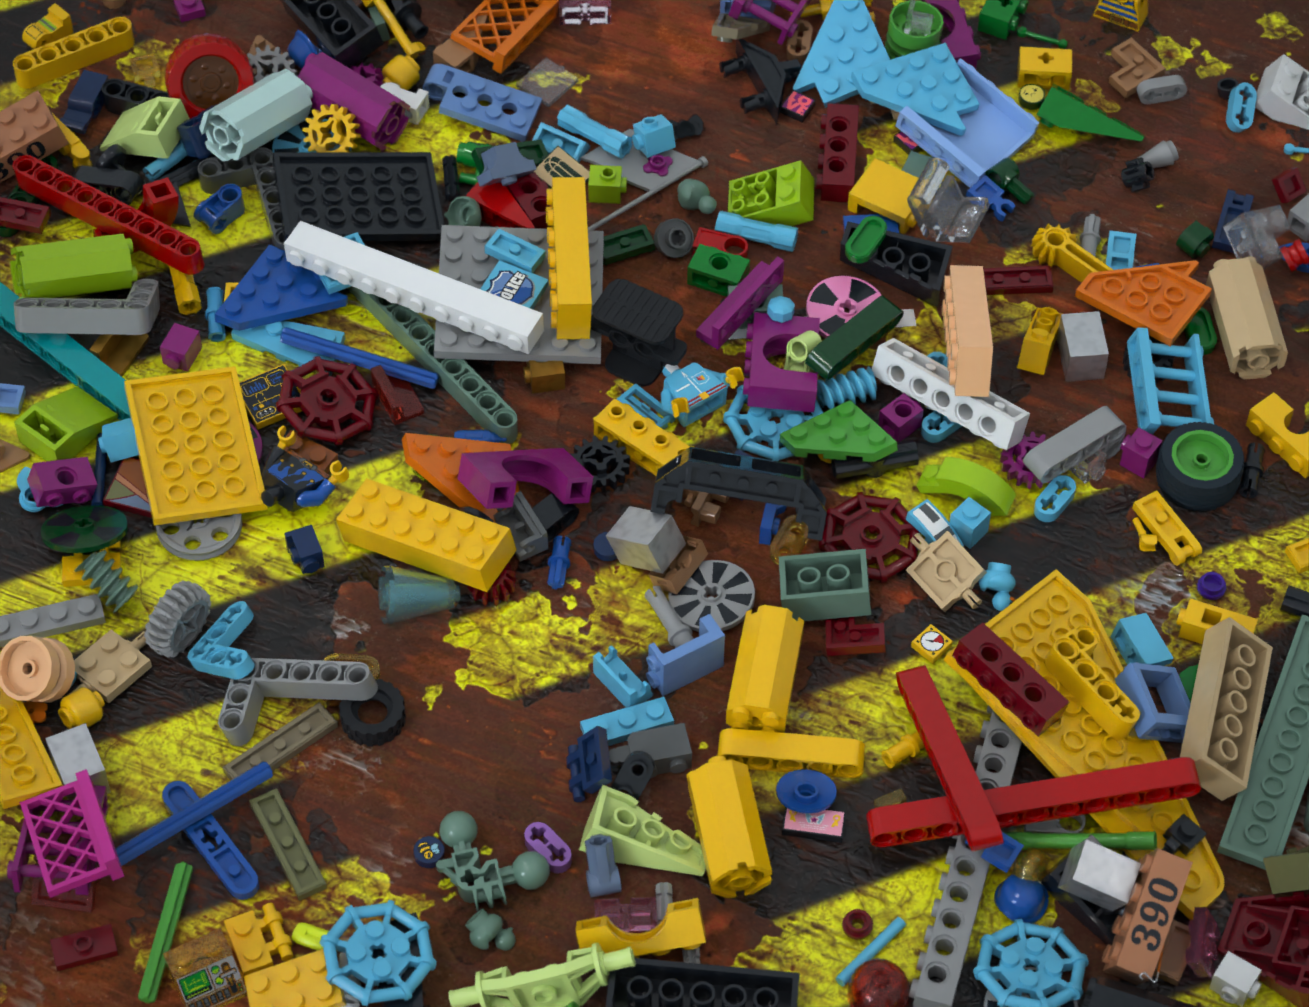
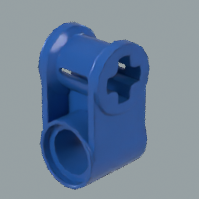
(222, 208)

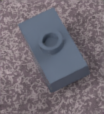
(504, 165)

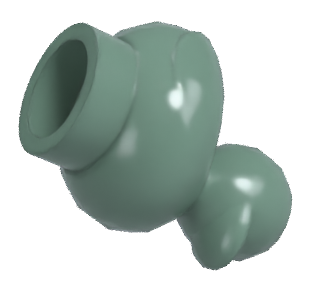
(695, 196)
(486, 927)

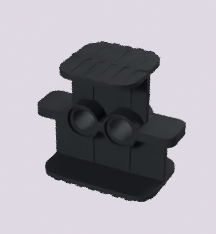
(641, 331)

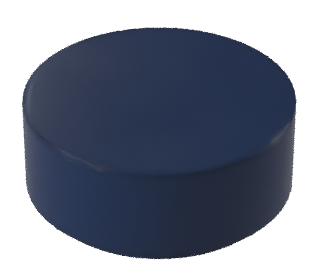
(603, 549)

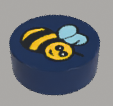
(428, 851)

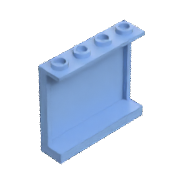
(991, 132)

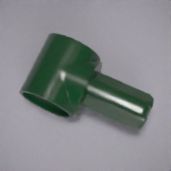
(1006, 176)

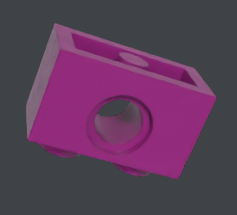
(62, 482)

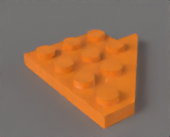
(1148, 297)
(439, 463)

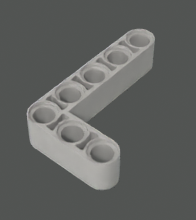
(91, 316)
(289, 680)

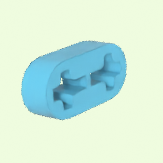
(1238, 106)
(1050, 495)

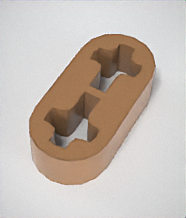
(801, 42)

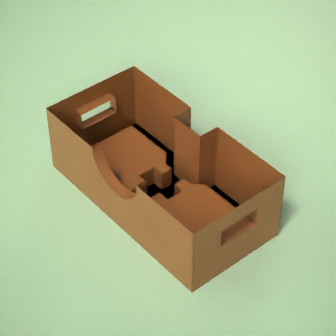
(681, 567)

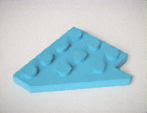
(842, 46)
(923, 81)

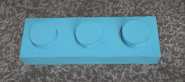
(635, 718)

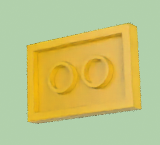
(294, 984)

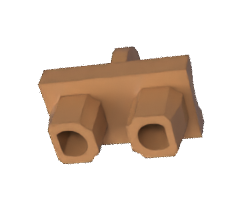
(702, 506)

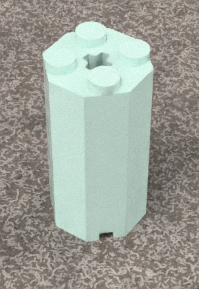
(256, 115)

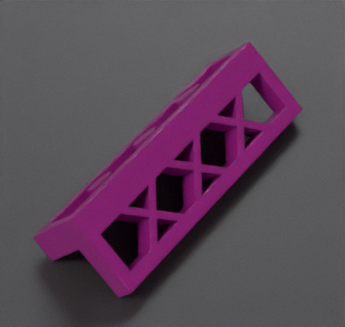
(741, 303)

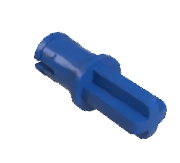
(558, 562)

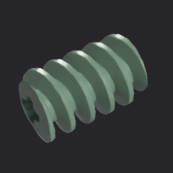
(107, 579)

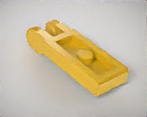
(75, 148)

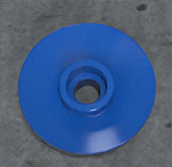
(806, 791)

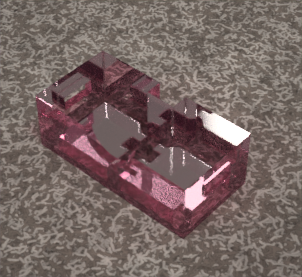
(585, 10)
(629, 917)

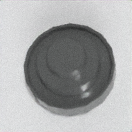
(673, 238)

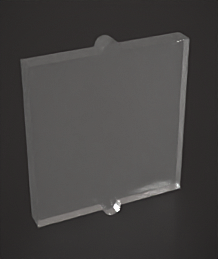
(547, 81)

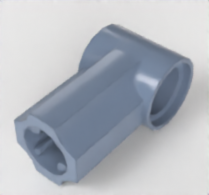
(602, 872)

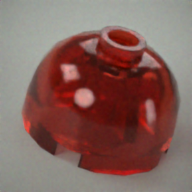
(878, 985)

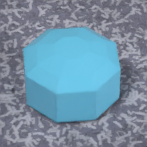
(780, 309)

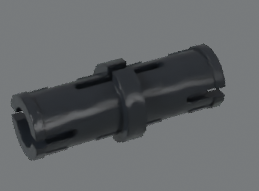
(1252, 470)

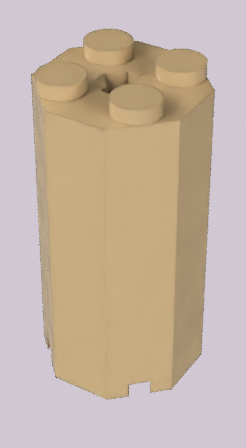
(1246, 317)

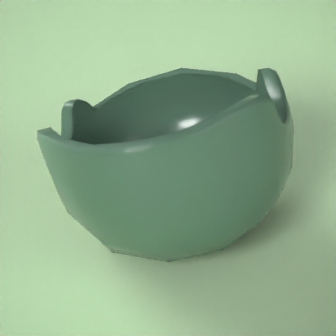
(464, 212)

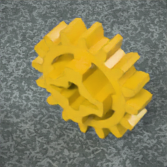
(337, 123)

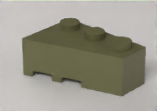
(1288, 871)

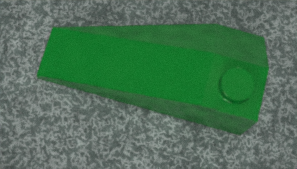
(1070, 112)

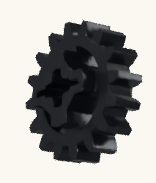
(603, 462)

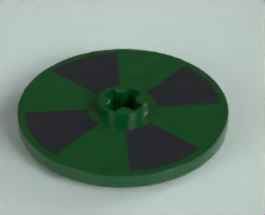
(84, 529)

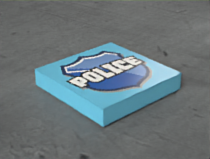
(515, 284)

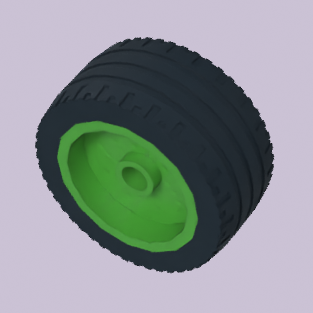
(1199, 466)

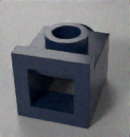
(305, 549)

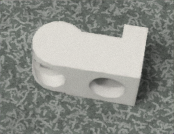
(418, 101)

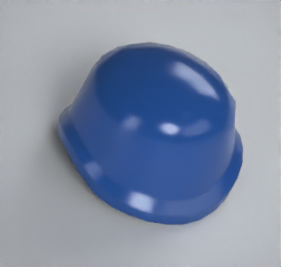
(300, 48)
(1021, 899)

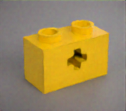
(1044, 67)

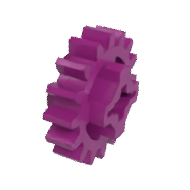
(1018, 469)

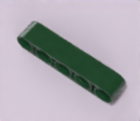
(854, 337)

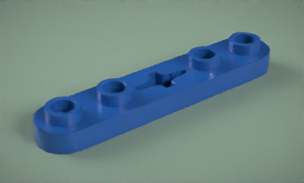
(225, 861)

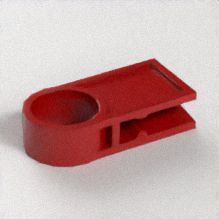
(720, 241)

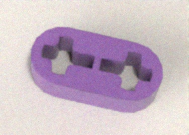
(552, 843)

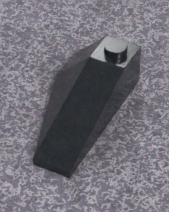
(1094, 917)

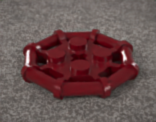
(325, 413)
(866, 521)

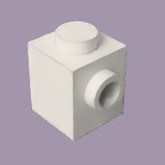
(1236, 980)

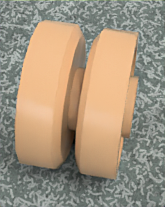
(36, 669)

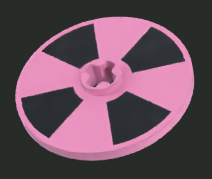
(833, 295)

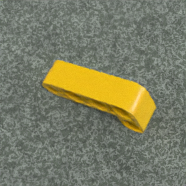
(1074, 668)

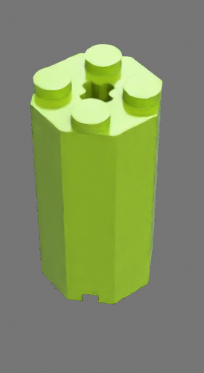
(73, 267)

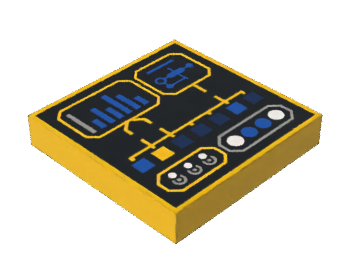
(261, 395)

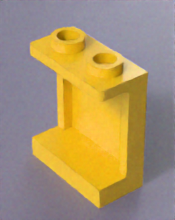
(884, 192)

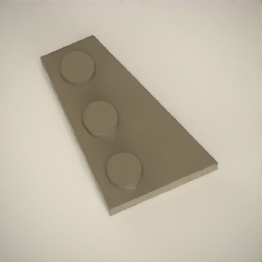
(728, 28)

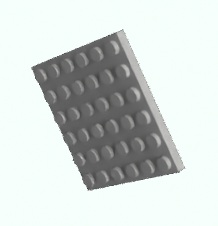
(465, 261)

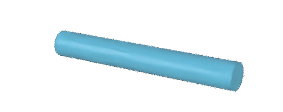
(871, 950)

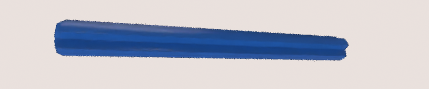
(359, 357)
(193, 812)

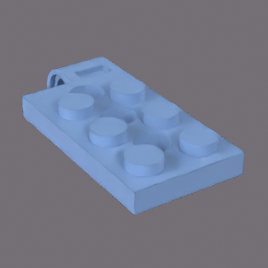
(445, 81)

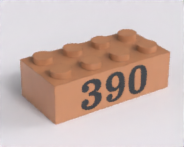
(27, 130)
(1146, 917)

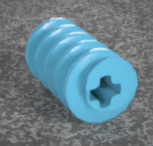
(847, 388)

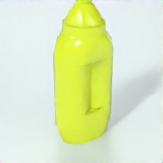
(308, 935)

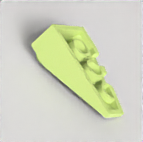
(641, 837)

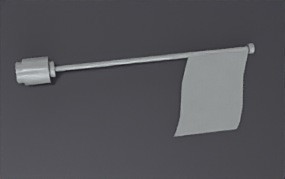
(632, 168)

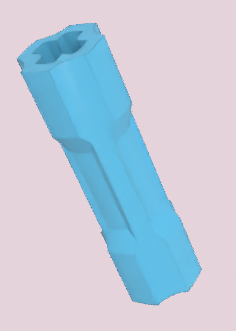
(609, 139)
(776, 235)

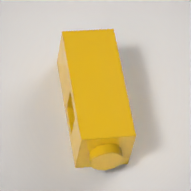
(1202, 616)

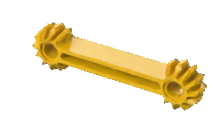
(1059, 248)

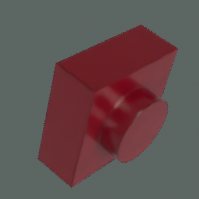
(1289, 185)

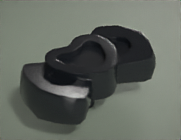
(689, 127)

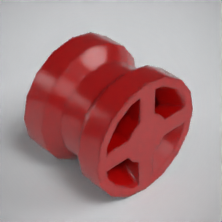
(1295, 255)

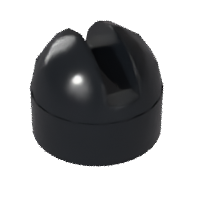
(1225, 86)

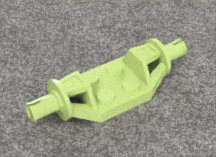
(548, 986)

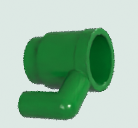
(464, 157)

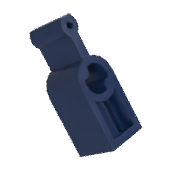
(84, 101)

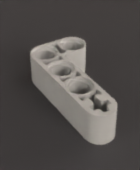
(1076, 443)

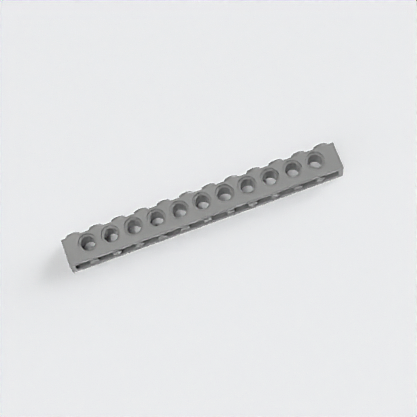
(970, 887)

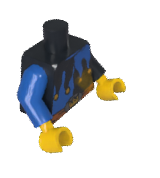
(294, 480)

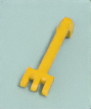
(410, 49)

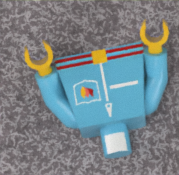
(696, 391)

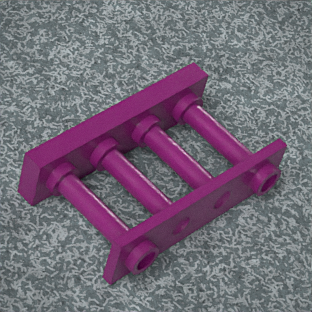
(788, 27)
(18, 867)

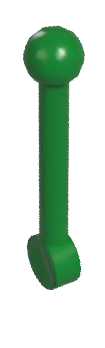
(1022, 32)

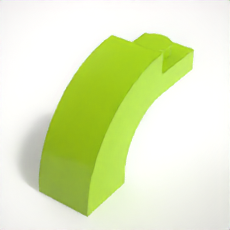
(968, 480)

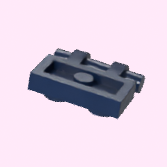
(589, 763)

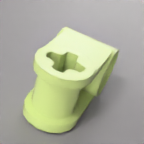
(799, 349)

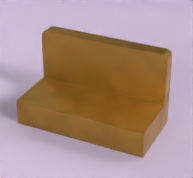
(118, 350)

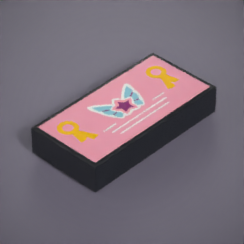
(823, 825)

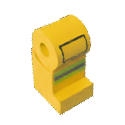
(50, 28)

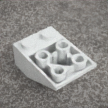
(1285, 92)

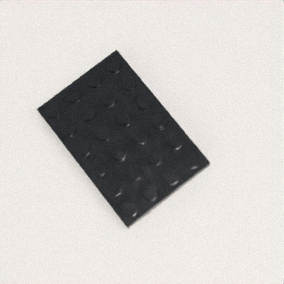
(360, 192)

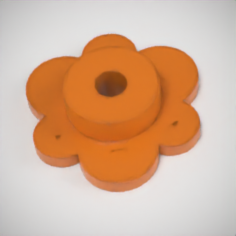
(36, 711)

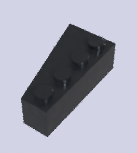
(906, 263)

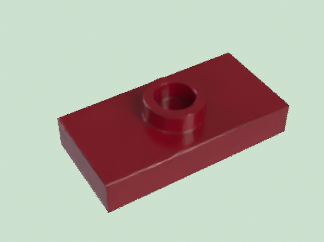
(84, 947)

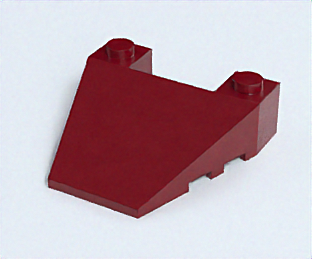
(1275, 939)

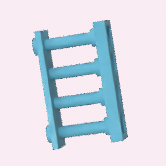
(1147, 394)

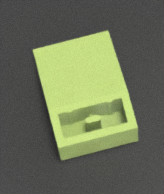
(149, 128)

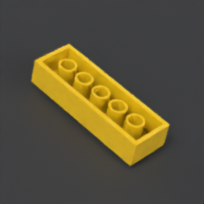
(569, 258)
(426, 534)

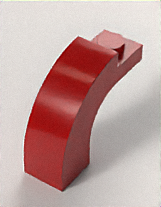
(158, 201)

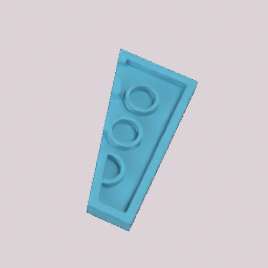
(268, 339)

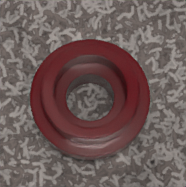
(861, 917)

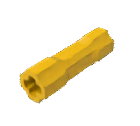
(185, 292)

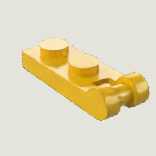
(1168, 527)

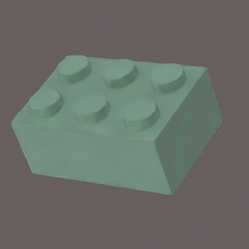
(825, 585)

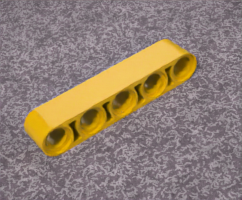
(73, 52)
(793, 752)

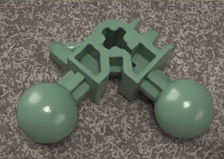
(458, 831)

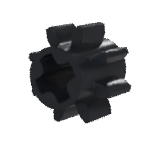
(1137, 174)

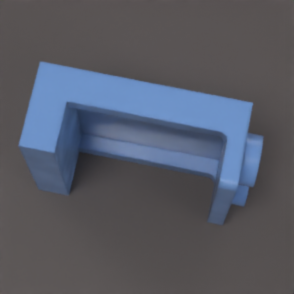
(689, 661)

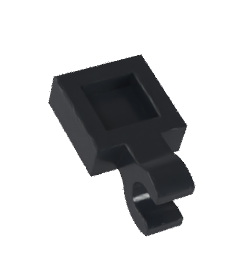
(1183, 836)

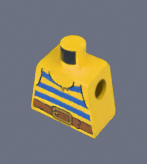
(1123, 12)

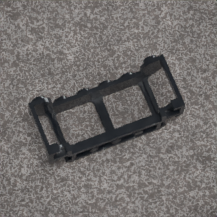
(744, 479)

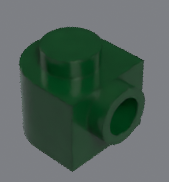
(1195, 240)

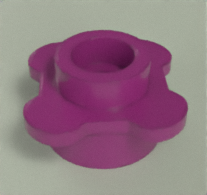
(658, 164)

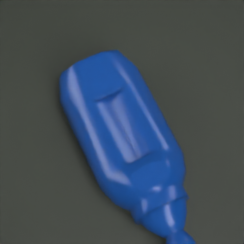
(481, 435)

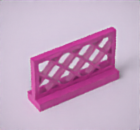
(92, 820)

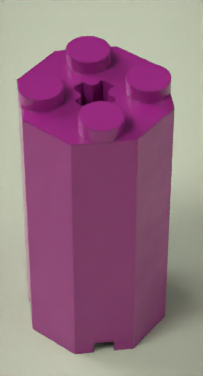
(375, 109)

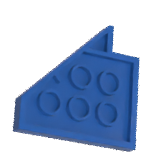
(276, 292)

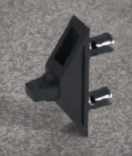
(766, 75)

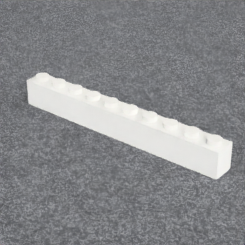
(414, 287)

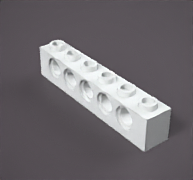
(929, 384)

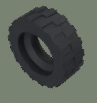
(374, 733)

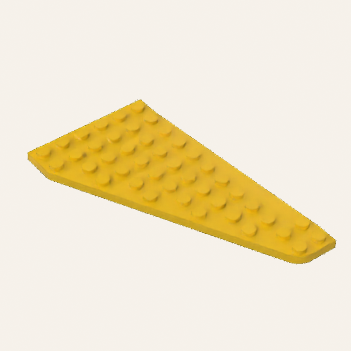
(1076, 740)

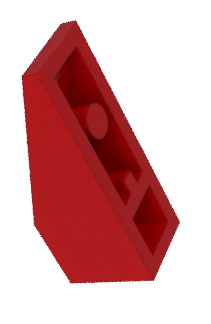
(499, 206)

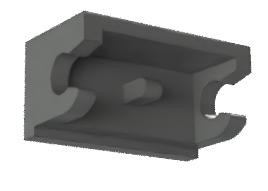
(525, 527)

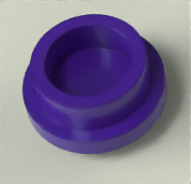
(1211, 586)

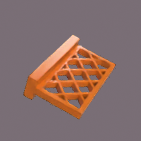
(521, 35)

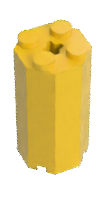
(765, 670)
(729, 827)

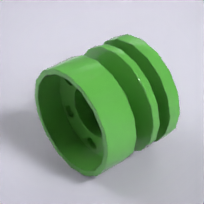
(900, 43)

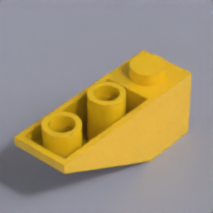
(1039, 340)

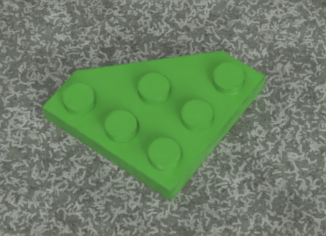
(840, 434)

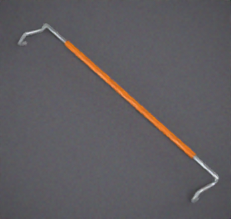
(1158, 968)

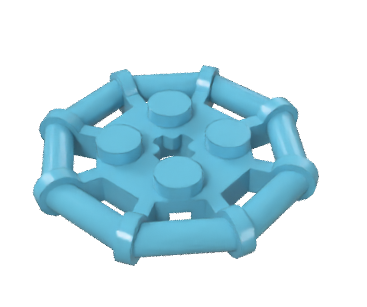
(761, 428)
(378, 936)
(1034, 953)

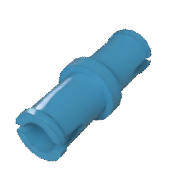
(214, 301)

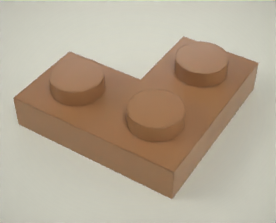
(1137, 67)

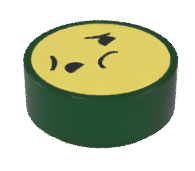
(1031, 96)

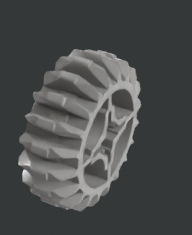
(177, 618)

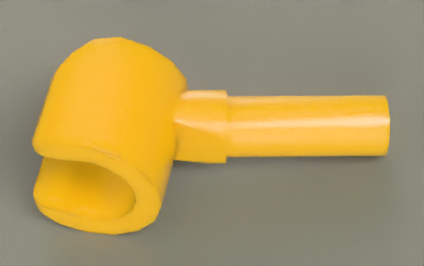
(1146, 541)

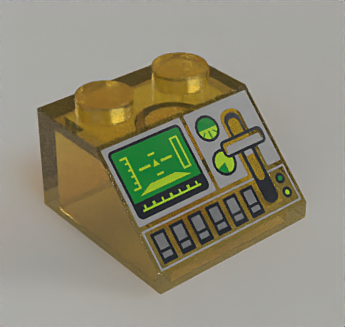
(205, 972)

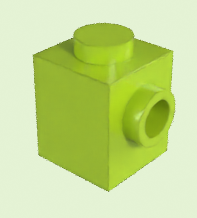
(606, 184)

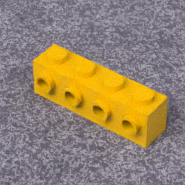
(643, 439)

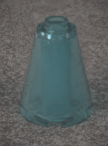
(413, 594)

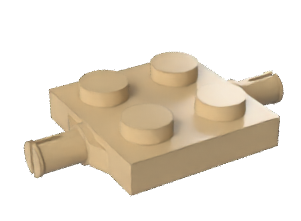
(946, 571)
(112, 665)

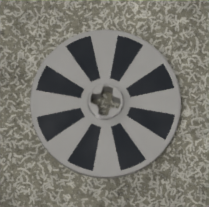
(712, 577)

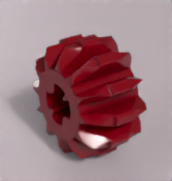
(499, 590)

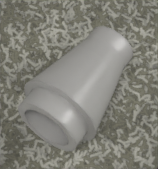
(1161, 155)

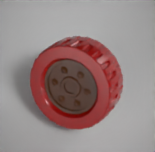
(207, 72)

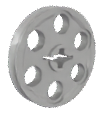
(202, 533)

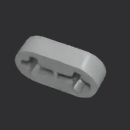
(1161, 89)

